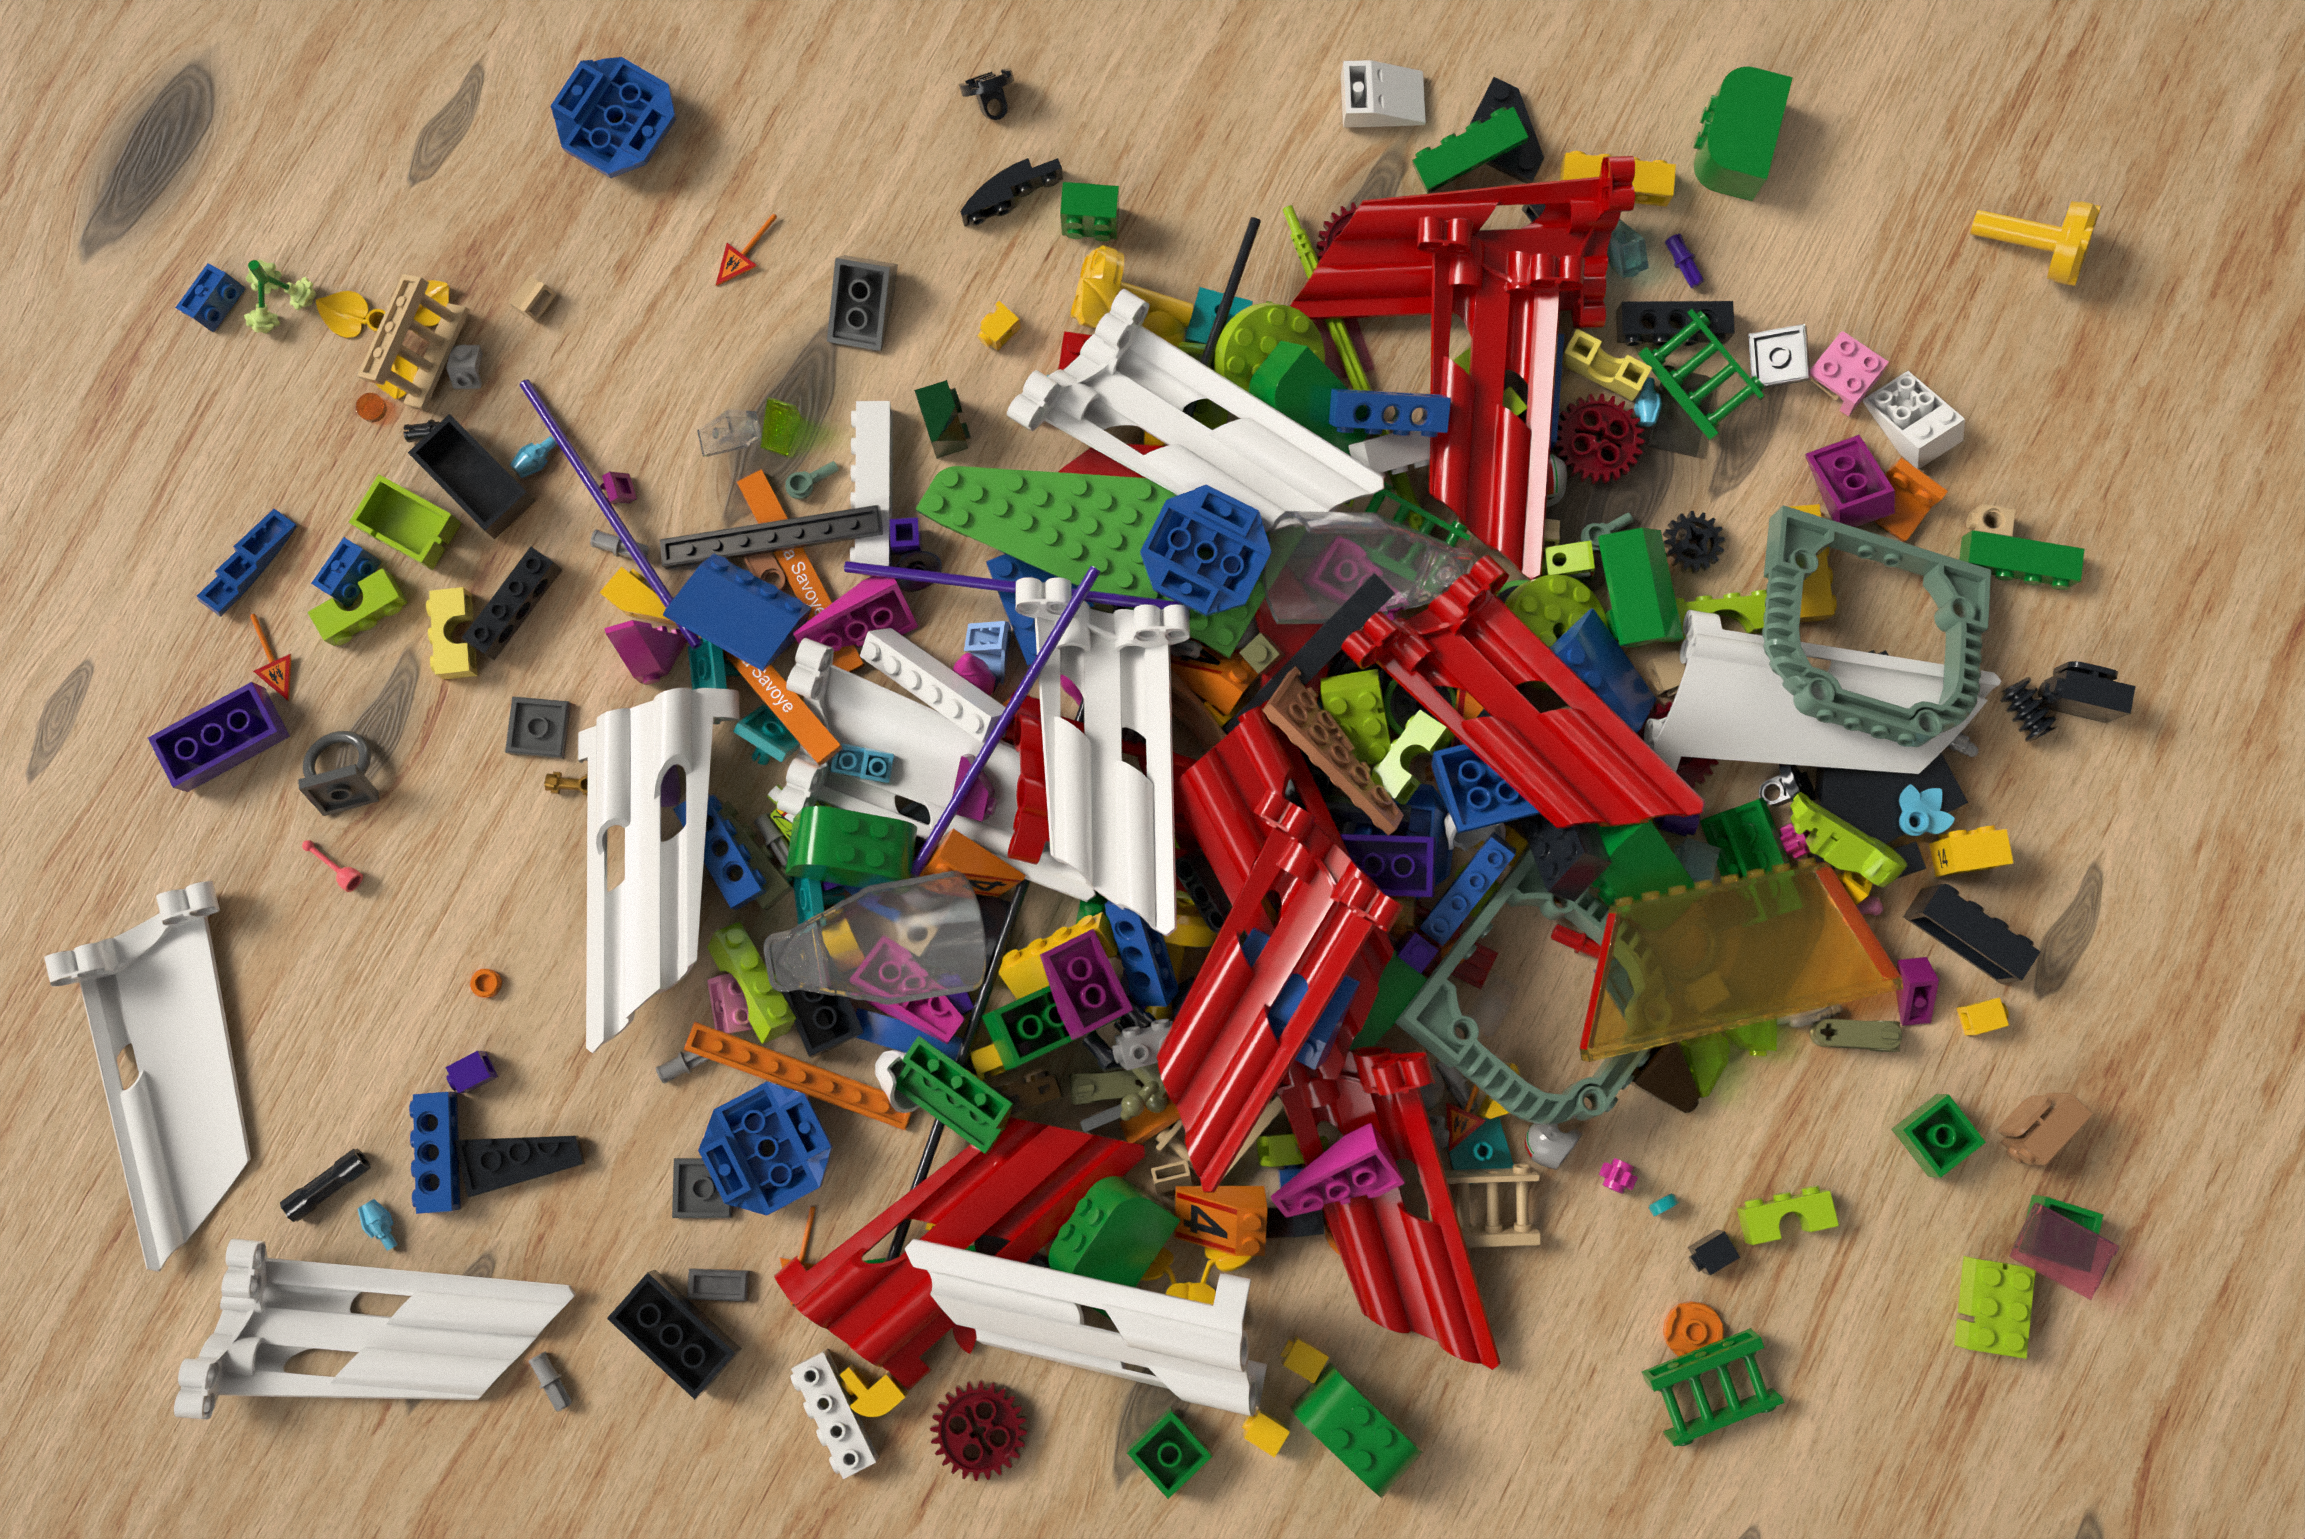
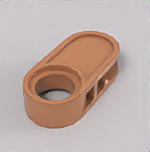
(764, 565)

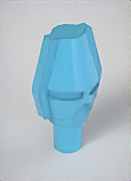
(1648, 404)
(532, 457)
(377, 1222)

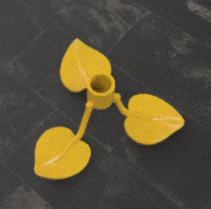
(1097, 301)
(348, 310)
(1194, 1291)

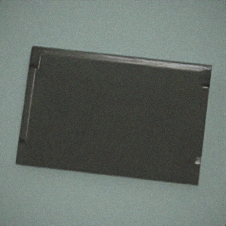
(1674, 427)

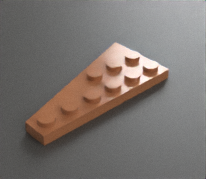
(1329, 748)

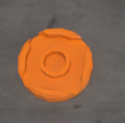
(1691, 1327)

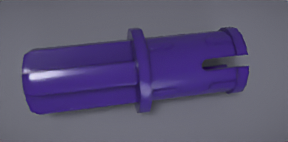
(1684, 260)

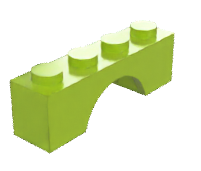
(1744, 609)
(767, 1007)

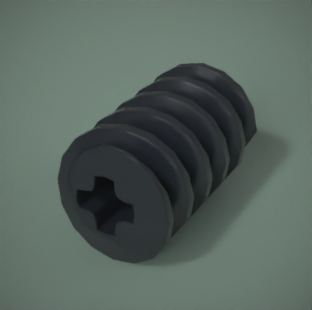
(2028, 709)

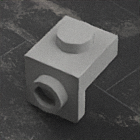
(464, 366)

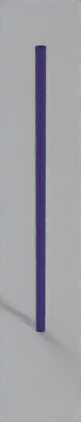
(604, 504)
(991, 584)
(1005, 720)

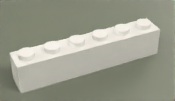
(873, 476)
(932, 682)

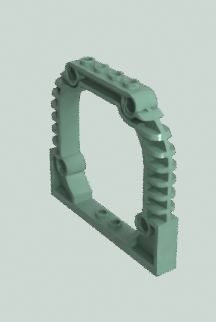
(1962, 613)
(1436, 1013)

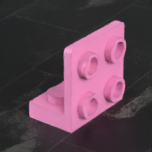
(1848, 370)
(728, 1004)

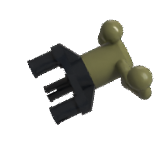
(1154, 1092)

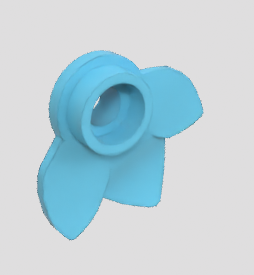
(1925, 809)

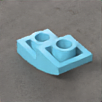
(863, 762)

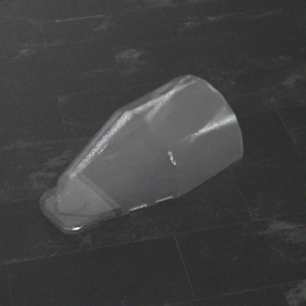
(1328, 556)
(887, 943)

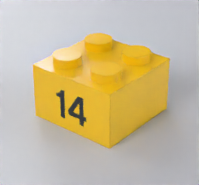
(1970, 851)

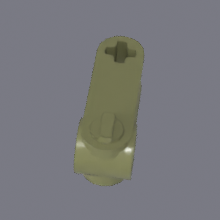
(1855, 1034)
(1101, 1086)

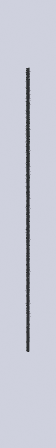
(1021, 888)

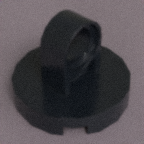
(989, 87)
(1790, 784)

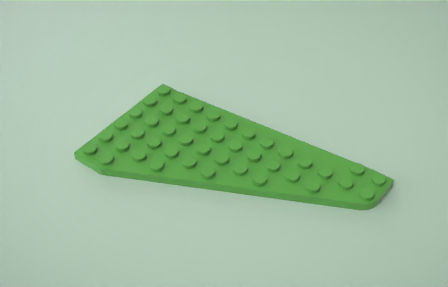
(1072, 524)

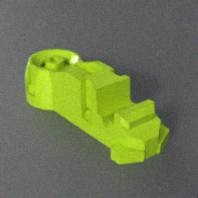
(1844, 844)

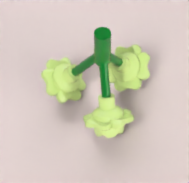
(263, 278)

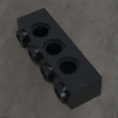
(1659, 313)
(512, 603)

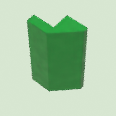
(1640, 587)
(1745, 839)
(953, 1095)

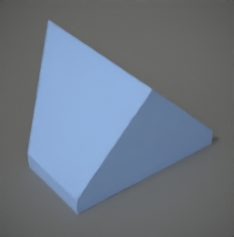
(990, 643)

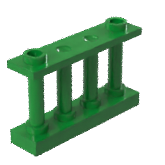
(1691, 401)
(1457, 529)
(1690, 1368)

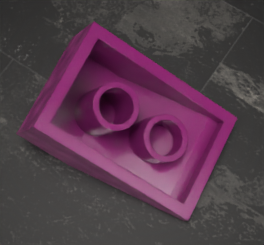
(1851, 482)
(1084, 984)

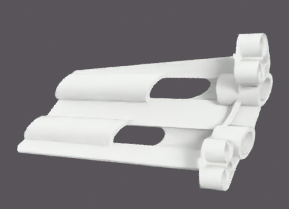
(1146, 382)
(1101, 810)
(648, 926)
(1037, 1312)
(438, 1345)

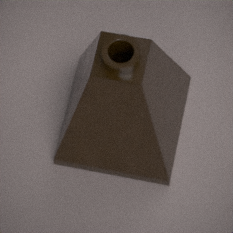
(1668, 1078)

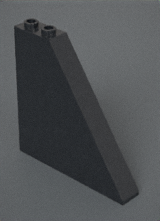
(1872, 797)

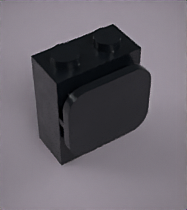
(2087, 692)

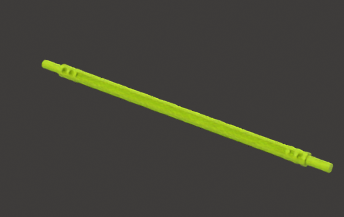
(1348, 355)

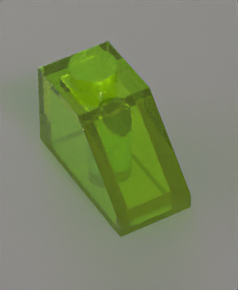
(1756, 1037)
(1706, 1059)

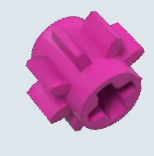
(1793, 842)
(1618, 1176)

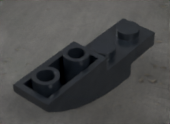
(998, 193)

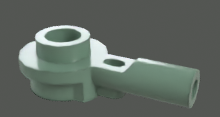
(800, 484)
(1593, 530)

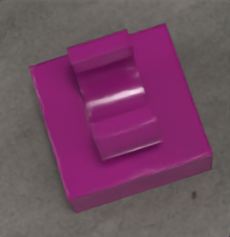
(618, 487)

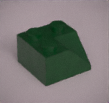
(940, 413)

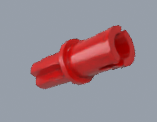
(1575, 940)

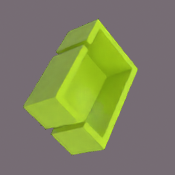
(405, 522)
(1360, 711)
(2001, 1305)

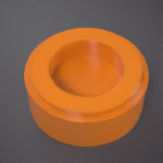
(485, 983)

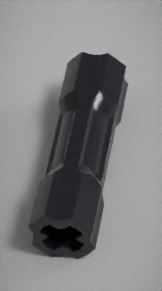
(1344, 810)
(323, 1186)

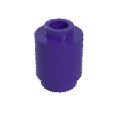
(1678, 824)

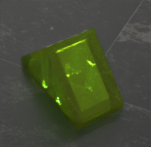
(779, 426)

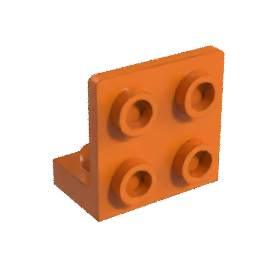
(1913, 499)

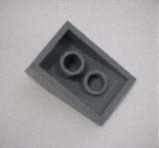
(861, 301)

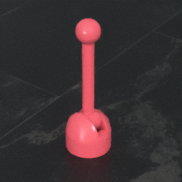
(347, 877)

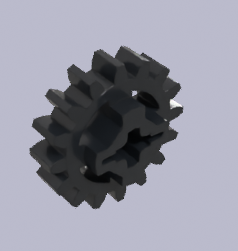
(1688, 532)

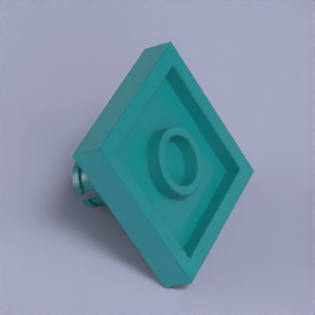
(1205, 311)
(708, 666)
(767, 734)
(811, 898)
(1482, 1149)

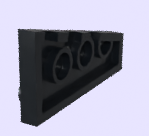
(509, 1161)

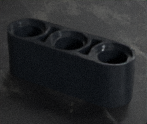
(1203, 888)

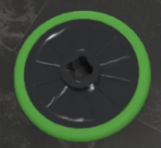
(1401, 704)

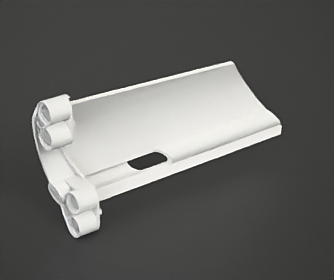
(1740, 711)
(923, 767)
(184, 1115)

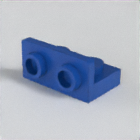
(210, 297)
(344, 570)

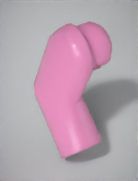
(1870, 905)

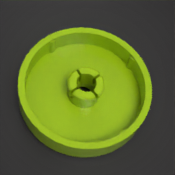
(1254, 335)
(1552, 607)

